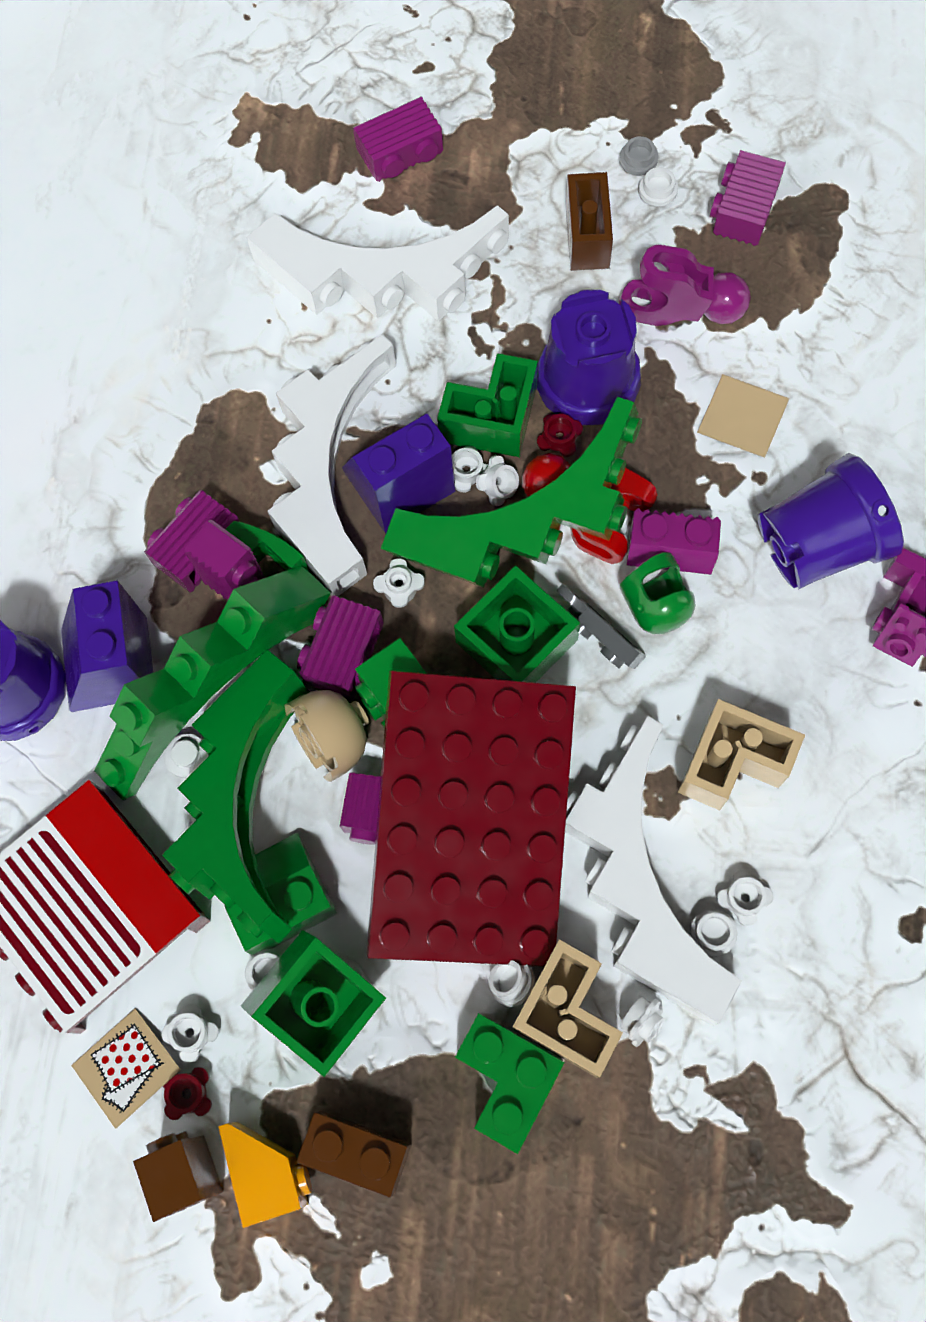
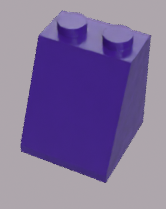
(403, 471)
(103, 645)

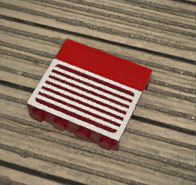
(86, 906)

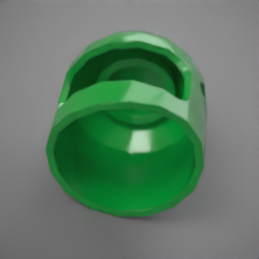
(661, 603)

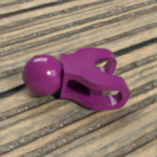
(684, 290)

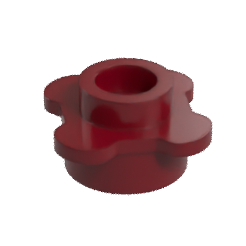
(560, 424)
(197, 1103)

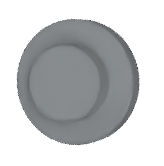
(639, 156)

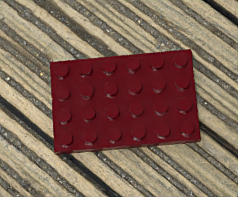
(470, 820)

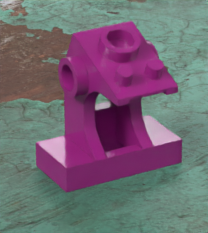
(900, 629)

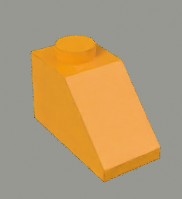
(263, 1175)

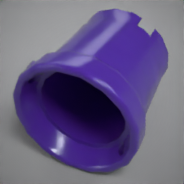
(589, 358)
(832, 524)
(29, 684)

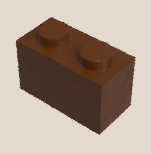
(589, 221)
(354, 1153)
(176, 1174)

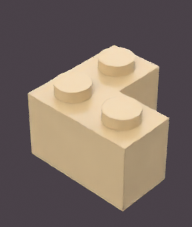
(734, 744)
(554, 1016)

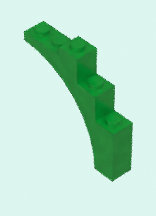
(530, 528)
(202, 662)
(218, 847)

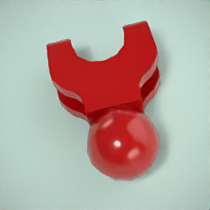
(634, 489)

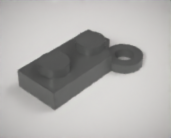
(617, 646)

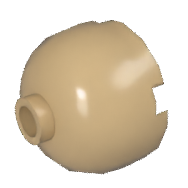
(329, 730)

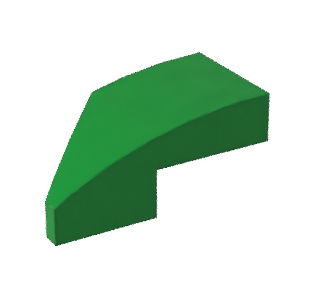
(264, 543)

